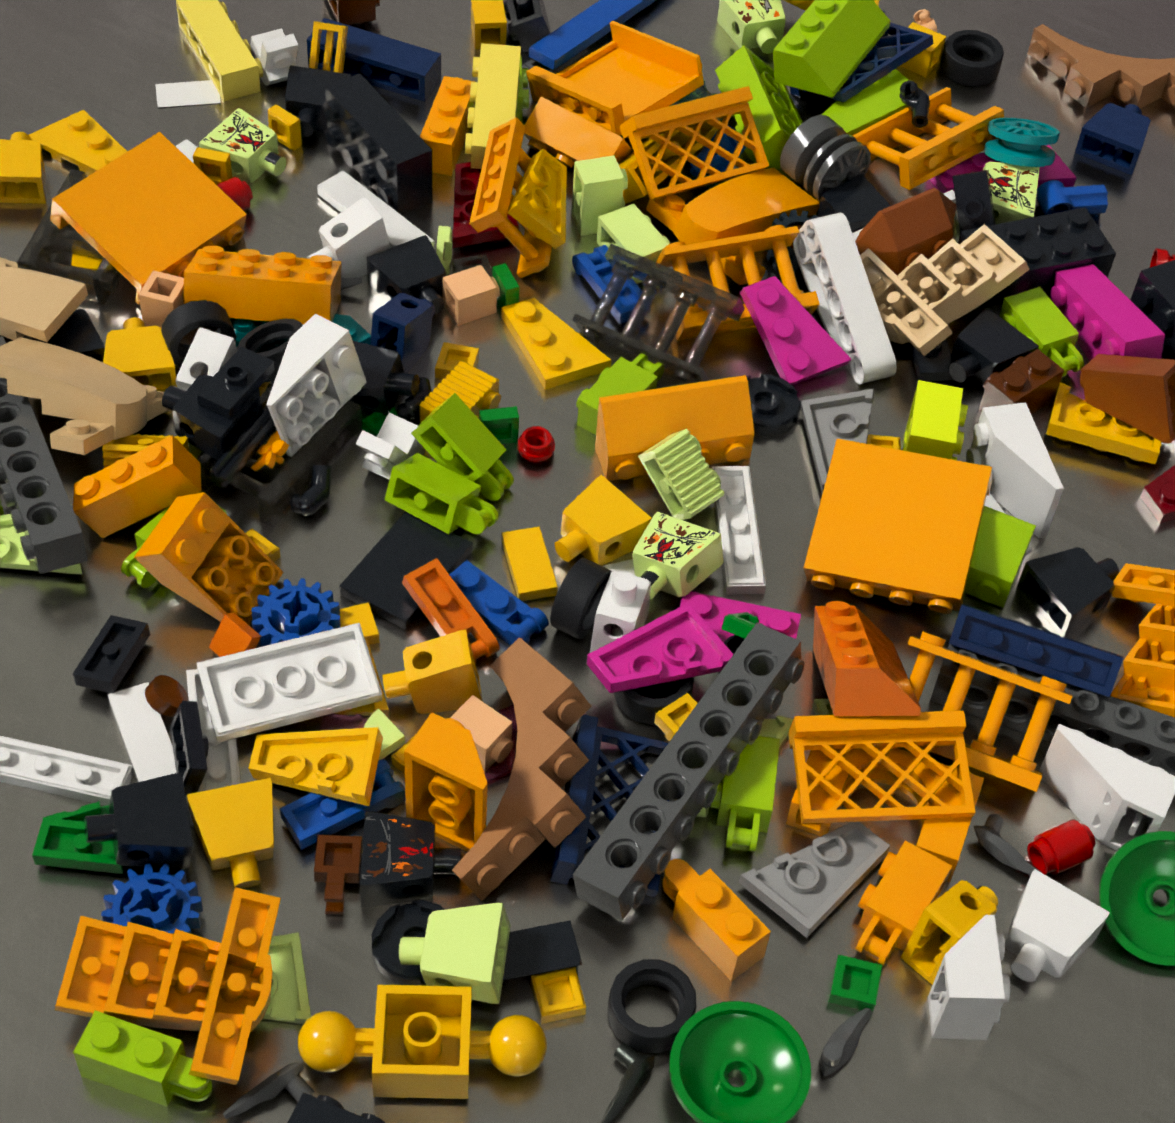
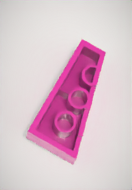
(1104, 315)

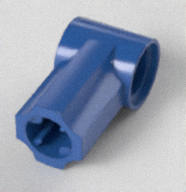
(1056, 198)

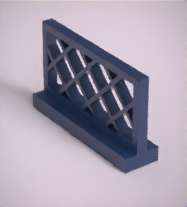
(880, 67)
(1036, 650)
(582, 791)

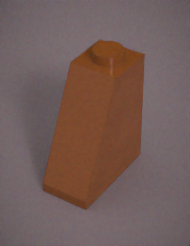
(1134, 391)

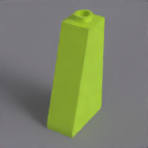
(870, 104)

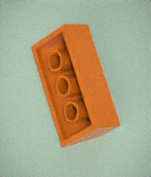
(860, 665)

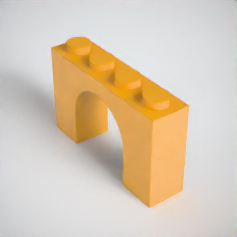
(938, 837)

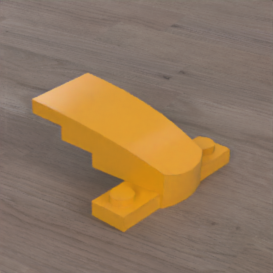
(733, 209)
(1151, 662)
(180, 980)

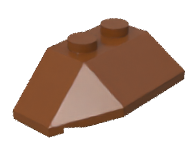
(910, 229)

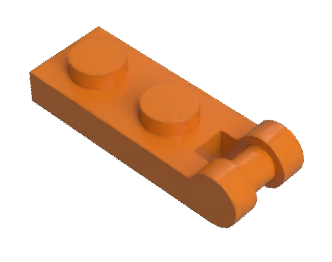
(448, 606)

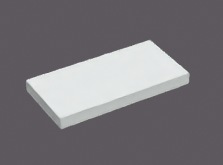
(288, 682)

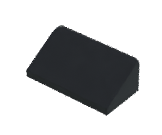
(541, 950)

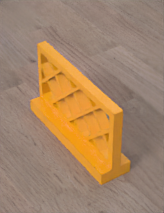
(680, 118)
(885, 732)

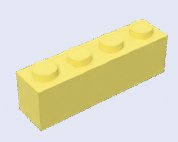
(220, 47)
(493, 95)

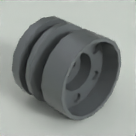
(823, 156)

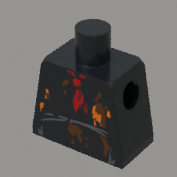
(401, 860)

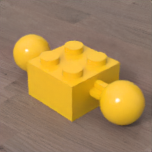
(422, 1042)

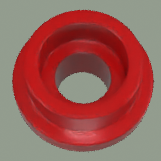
(536, 444)

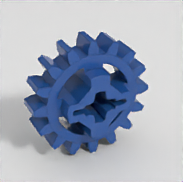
(294, 612)
(155, 893)

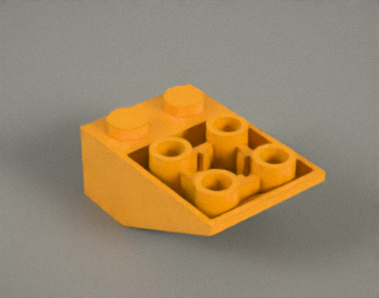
(208, 558)

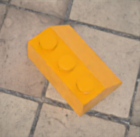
(446, 781)

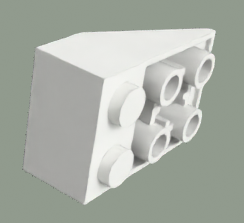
(313, 380)
(1107, 787)

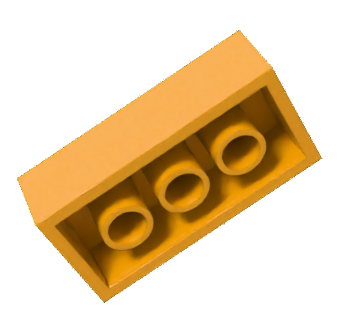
(264, 285)

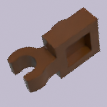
(337, 864)

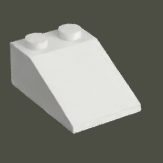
(1021, 467)

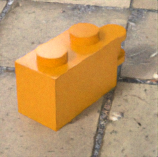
(895, 906)
(715, 918)

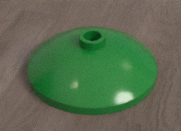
(1128, 892)
(744, 1044)

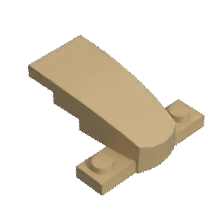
(941, 289)
(35, 301)
(80, 388)

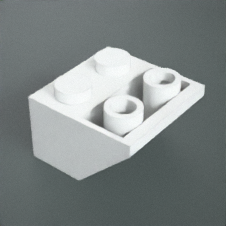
(970, 985)

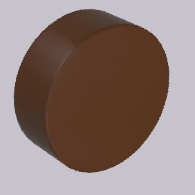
(165, 695)

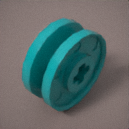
(1021, 142)

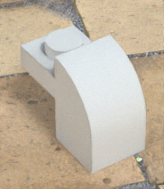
(275, 54)
(390, 446)

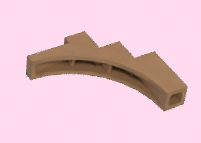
(1097, 74)
(544, 762)

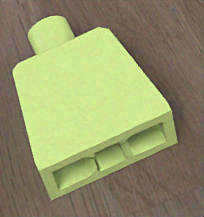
(462, 949)

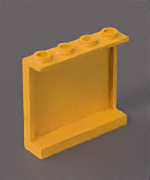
(621, 79)
(149, 211)
(897, 525)

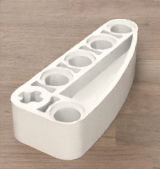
(845, 297)

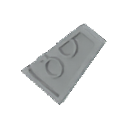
(834, 418)
(818, 878)

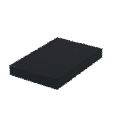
(400, 551)

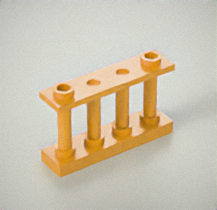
(932, 156)
(495, 195)
(774, 237)
(981, 751)

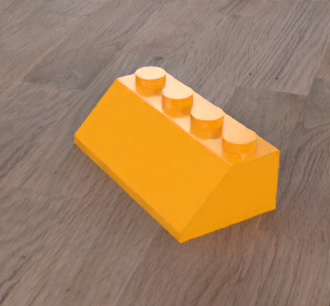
(711, 410)

